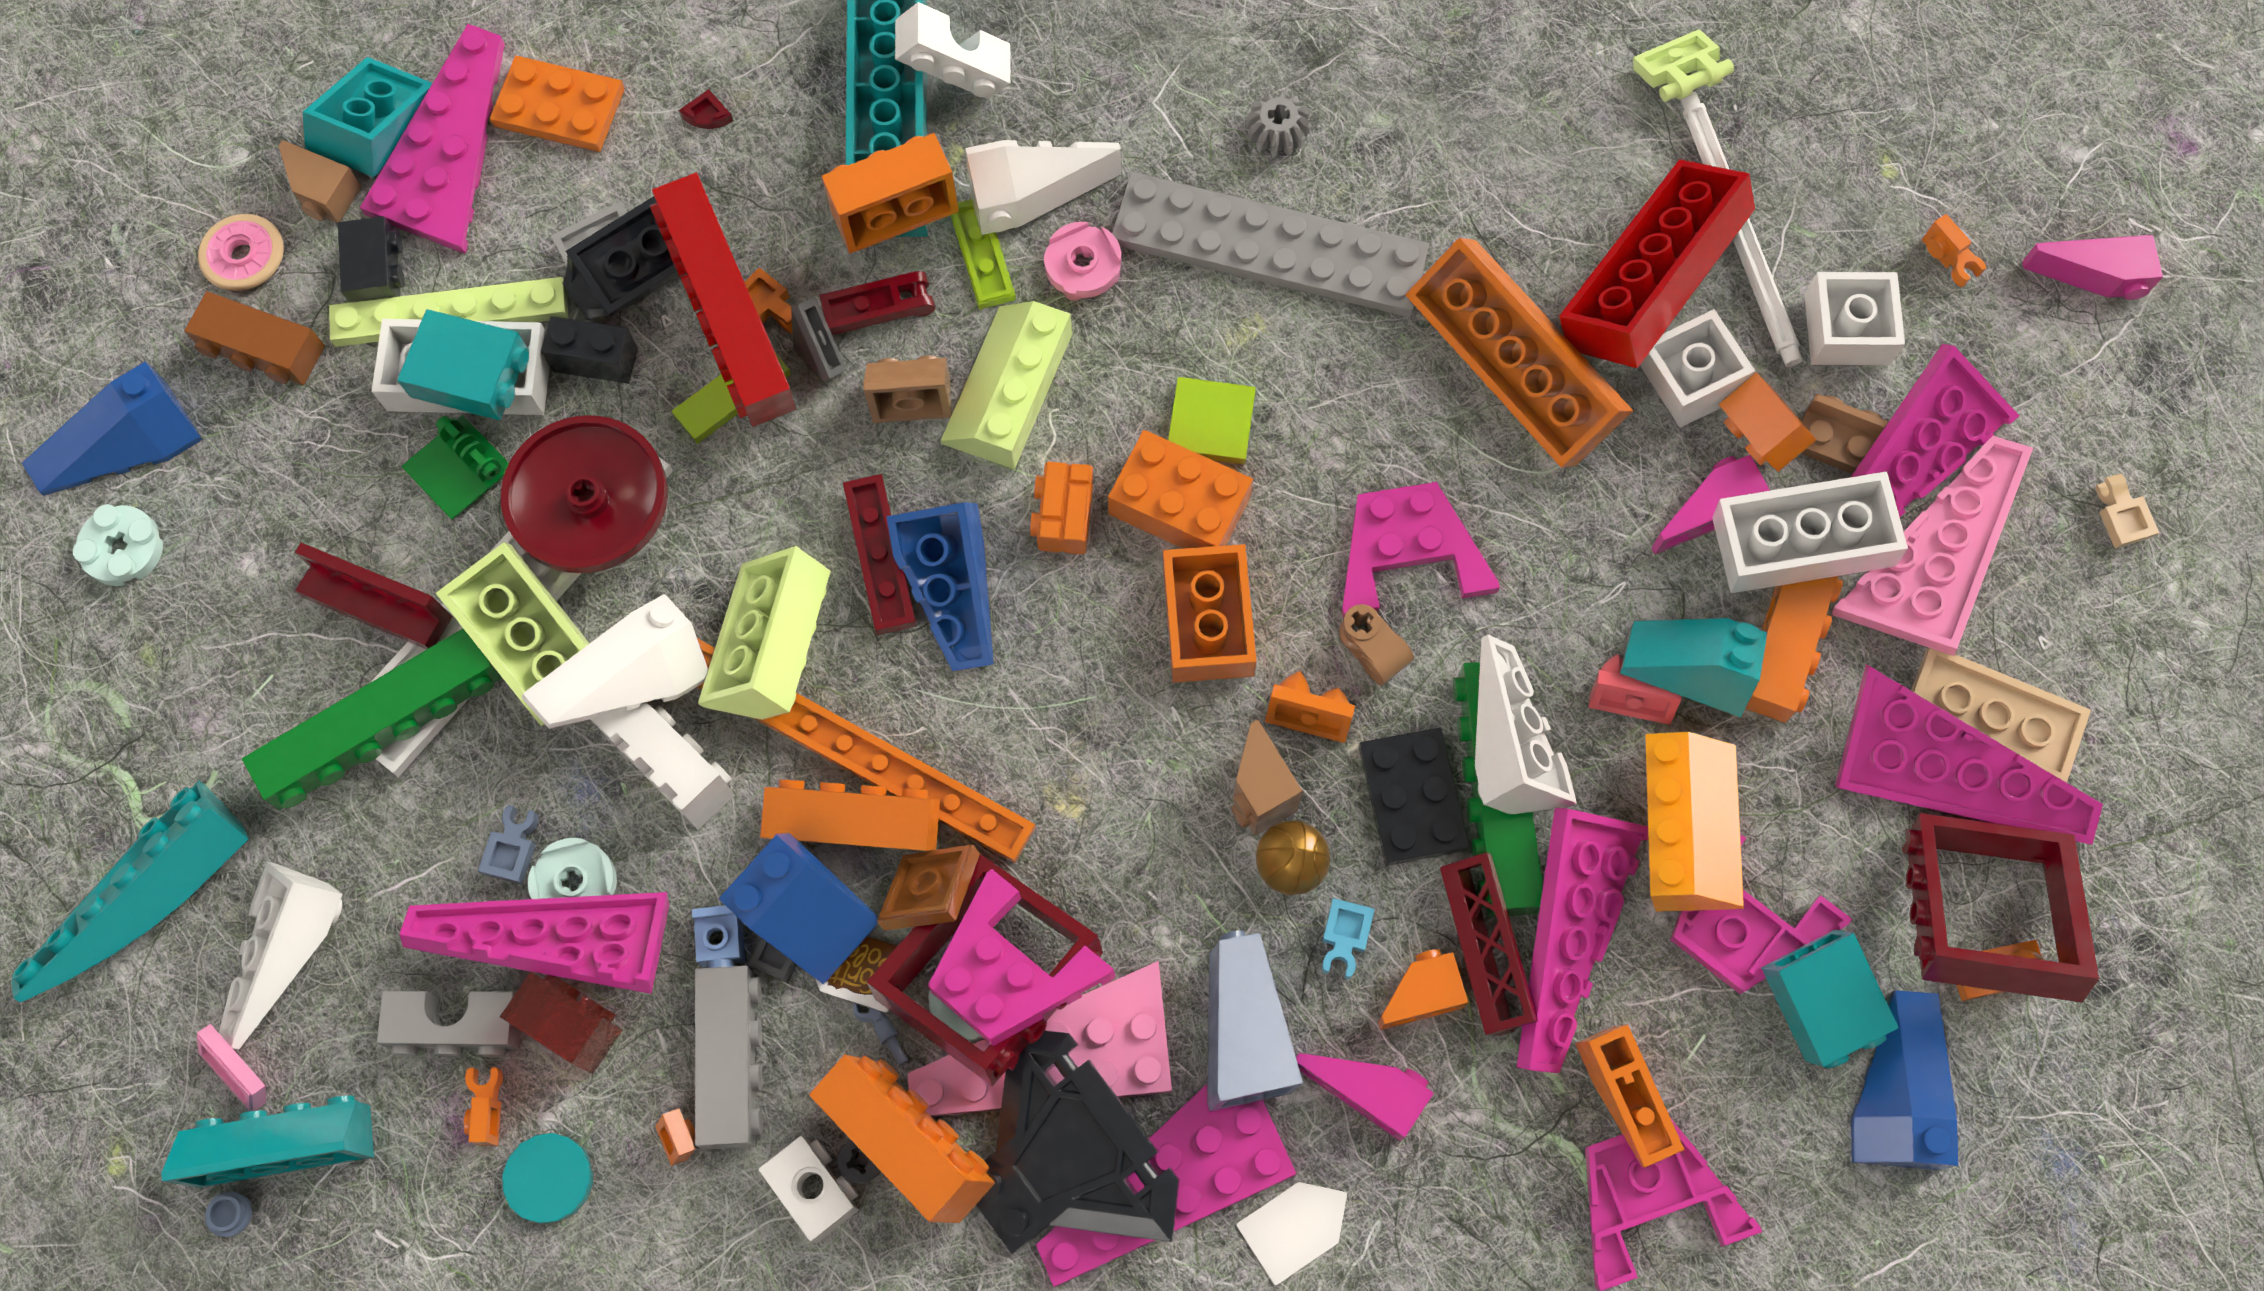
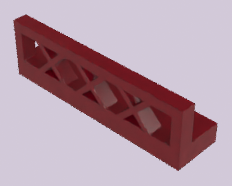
(371, 598)
(1479, 947)

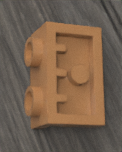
(1841, 432)

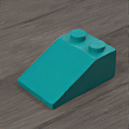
(363, 115)
(1698, 659)

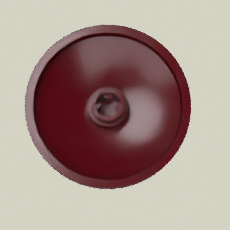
(584, 494)

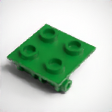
(456, 466)

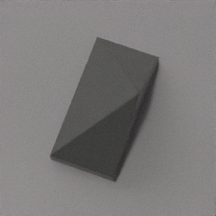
(814, 340)

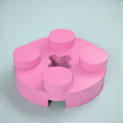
(1079, 281)

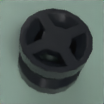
(849, 1164)

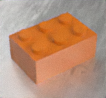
(891, 192)
(1179, 494)
(1209, 613)

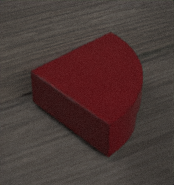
(706, 112)

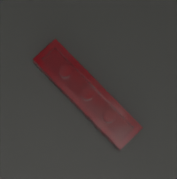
(883, 579)

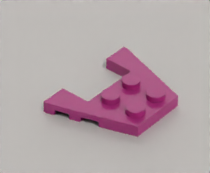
(1408, 530)
(1743, 940)
(994, 982)
(1628, 1195)

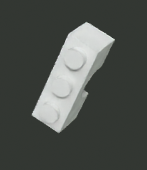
(927, 46)

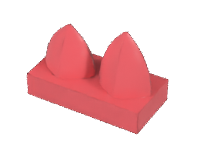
(1631, 697)

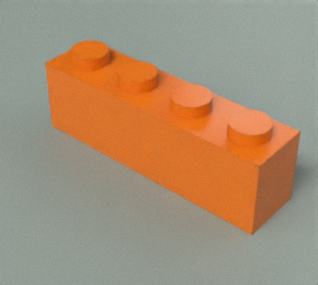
(1793, 629)
(851, 818)

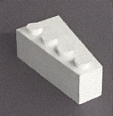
(668, 760)

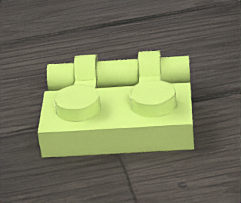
(1679, 57)

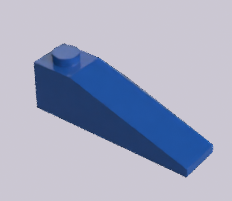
(119, 428)
(947, 570)
(1908, 1093)

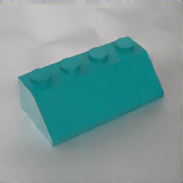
(271, 1144)

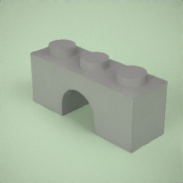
(411, 1023)

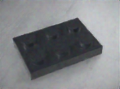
(1413, 796)

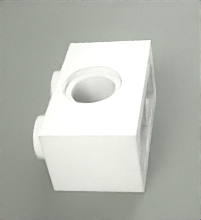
(786, 1176)

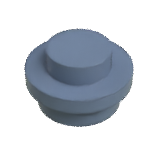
(228, 1214)

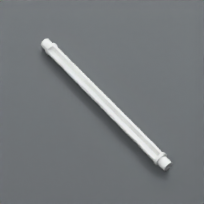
(1746, 241)

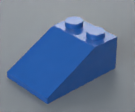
(800, 907)

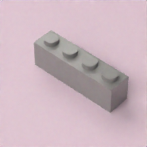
(726, 1058)

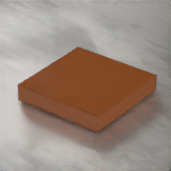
(928, 887)

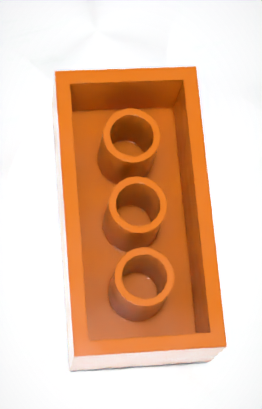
(903, 1138)

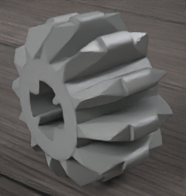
(1278, 124)

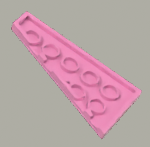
(1946, 556)
(1115, 1028)

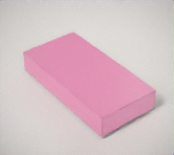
(231, 1068)

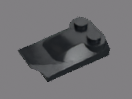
(619, 264)

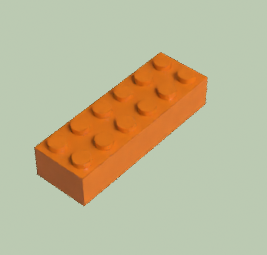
(1518, 352)

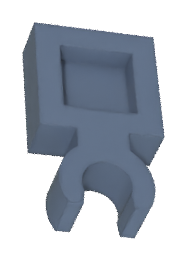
(509, 853)

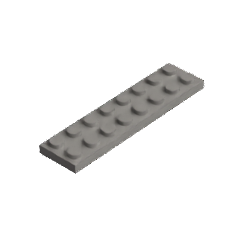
(1270, 243)

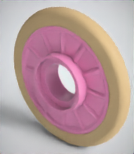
(246, 273)

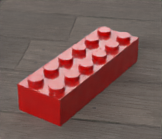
(1658, 262)
(726, 306)

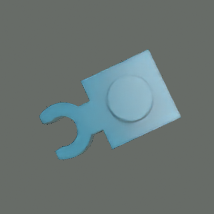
(1347, 930)

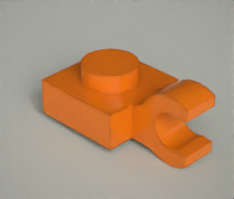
(1950, 246)
(770, 299)
(483, 1118)

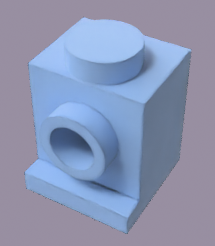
(731, 948)

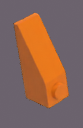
(1630, 1093)

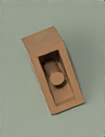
(319, 183)

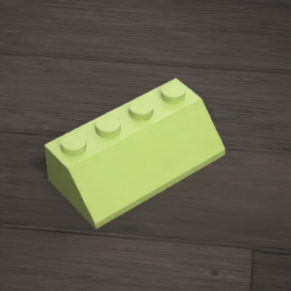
(1009, 382)
(512, 619)
(766, 635)

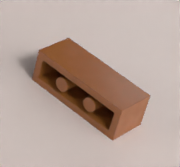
(254, 339)

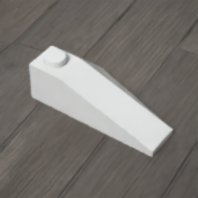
(1024, 182)
(633, 662)
(1512, 752)
(290, 924)

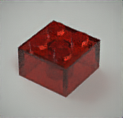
(553, 1017)

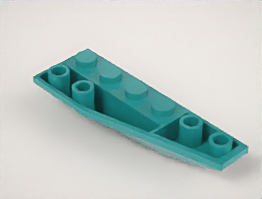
(139, 890)

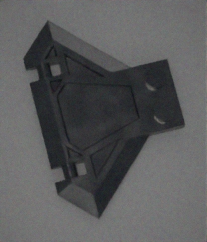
(1070, 1155)

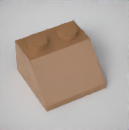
(908, 389)
(1264, 784)

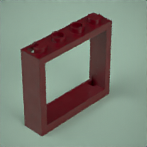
(925, 941)
(2076, 967)

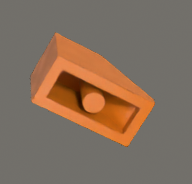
(1426, 990)

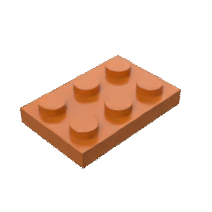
(557, 103)

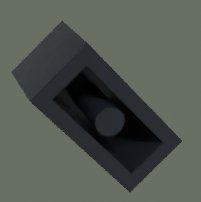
(369, 259)
(589, 349)

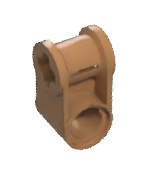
(1378, 648)

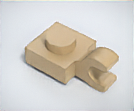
(2124, 517)

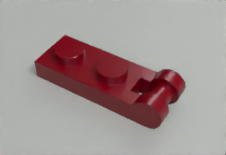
(877, 302)

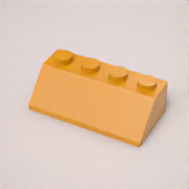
(1693, 823)

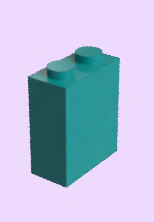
(464, 364)
(1830, 999)

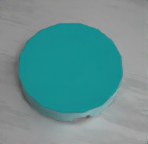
(547, 1178)

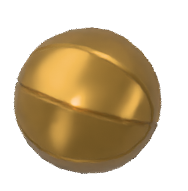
(1292, 857)

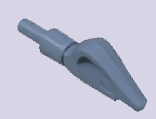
(884, 1029)

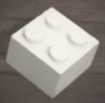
(1854, 318)
(1696, 367)

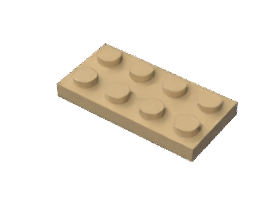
(2006, 709)

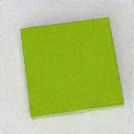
(1212, 418)

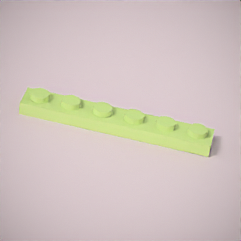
(509, 302)

